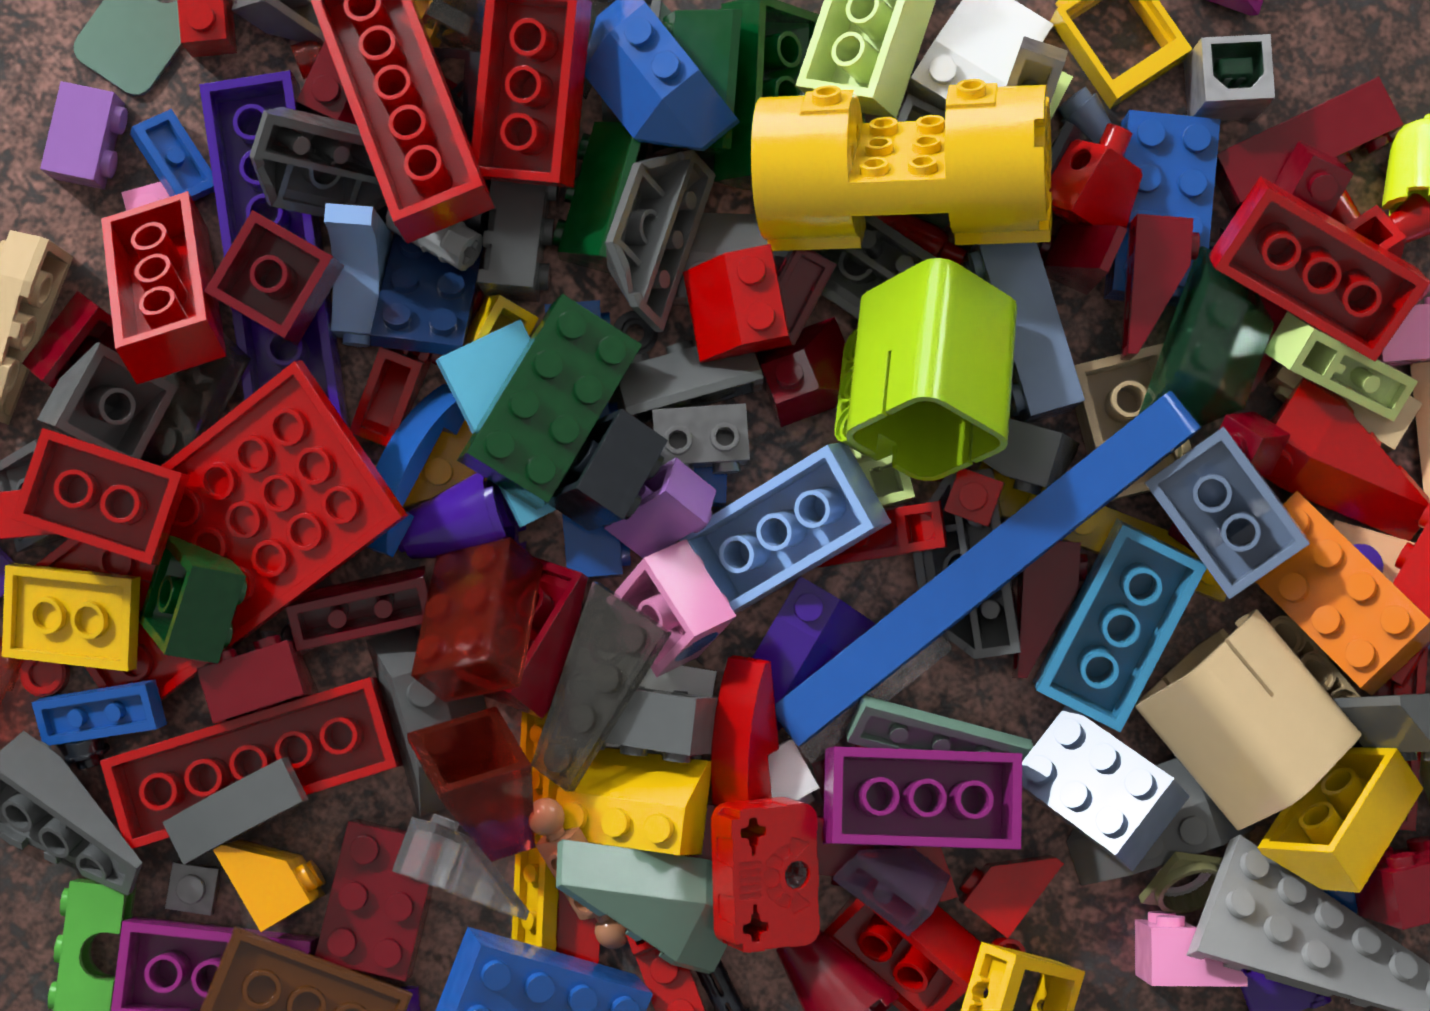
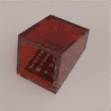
(481, 779)

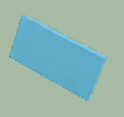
(474, 379)

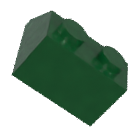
(192, 601)

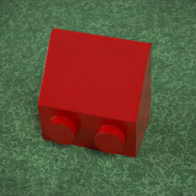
(737, 304)

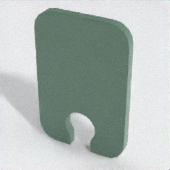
(130, 42)

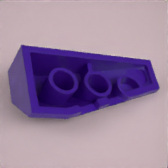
(808, 635)

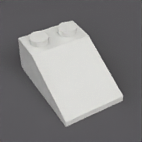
(975, 44)

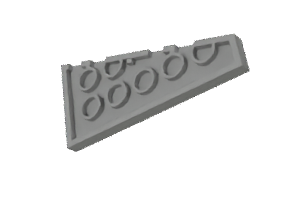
(1302, 937)

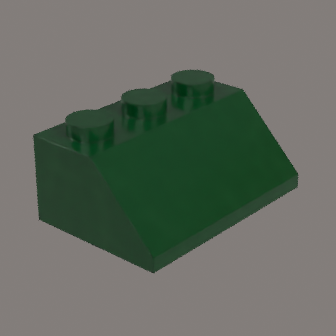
(712, 43)
(596, 194)

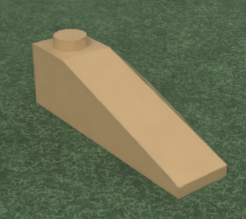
(29, 287)

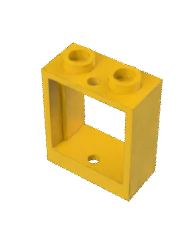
(1114, 91)
(1002, 973)

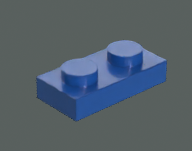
(173, 155)

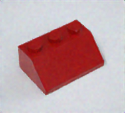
(924, 968)

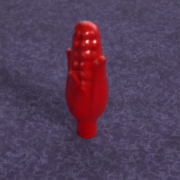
(926, 235)

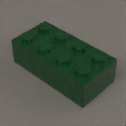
(549, 402)

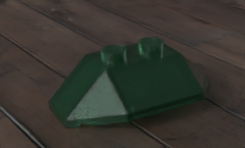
(1211, 345)

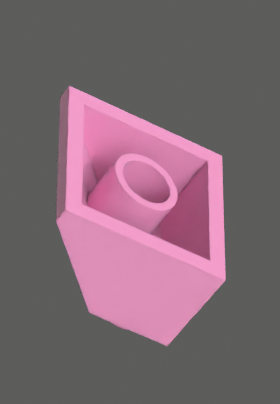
(1162, 957)

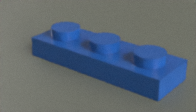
(99, 713)

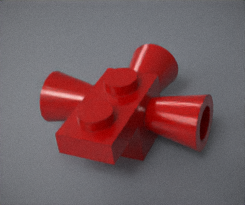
(1403, 226)

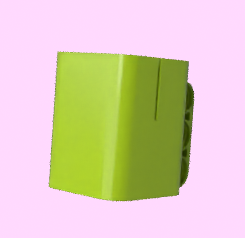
(929, 371)

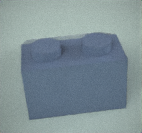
(1227, 512)

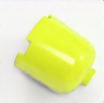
(1408, 164)

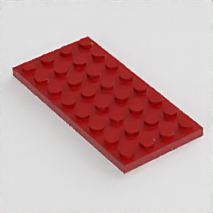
(276, 494)

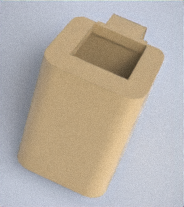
(1253, 716)

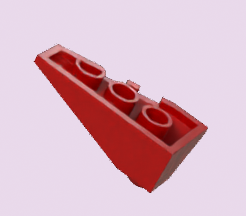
(1343, 464)

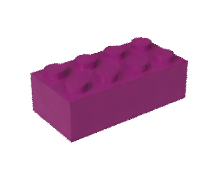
(922, 798)
(173, 962)

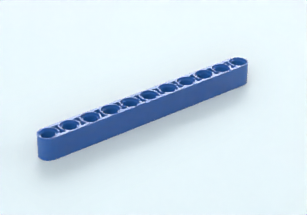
(986, 568)

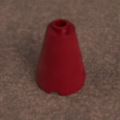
(833, 979)

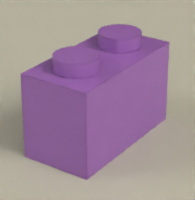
(84, 135)
(670, 509)

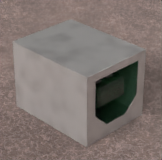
(1229, 77)

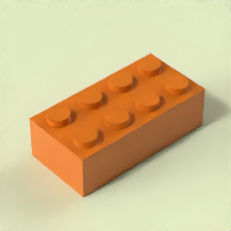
(1346, 602)

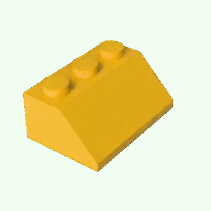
(640, 803)
(1345, 820)

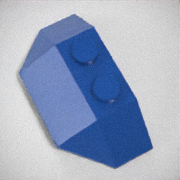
(653, 80)

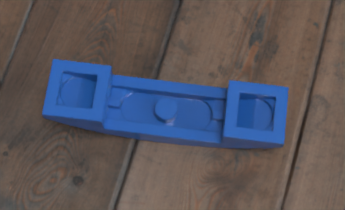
(409, 451)

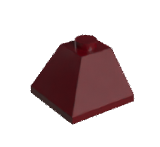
(804, 376)

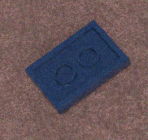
(423, 301)

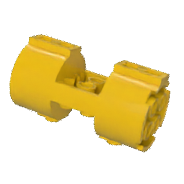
(827, 170)

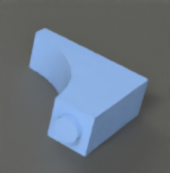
(363, 247)

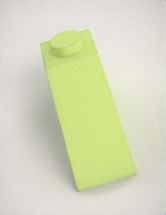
(1339, 367)

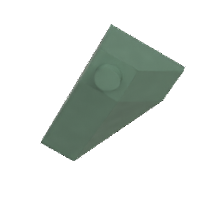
(650, 894)

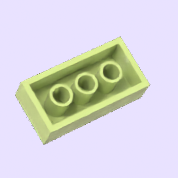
(866, 49)

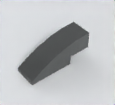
(235, 810)

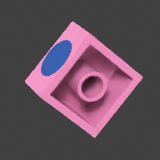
(680, 597)

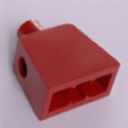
(1096, 181)

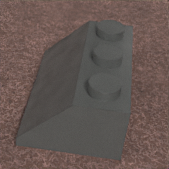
(683, 381)

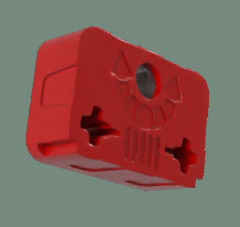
(752, 895)

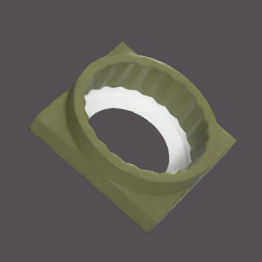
(1186, 897)

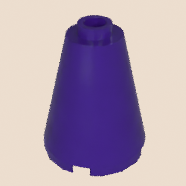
(460, 518)

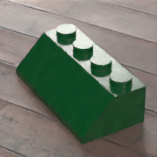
(769, 63)

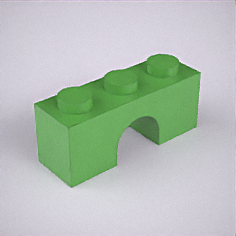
(88, 912)

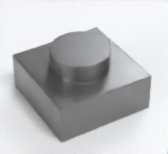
(193, 888)

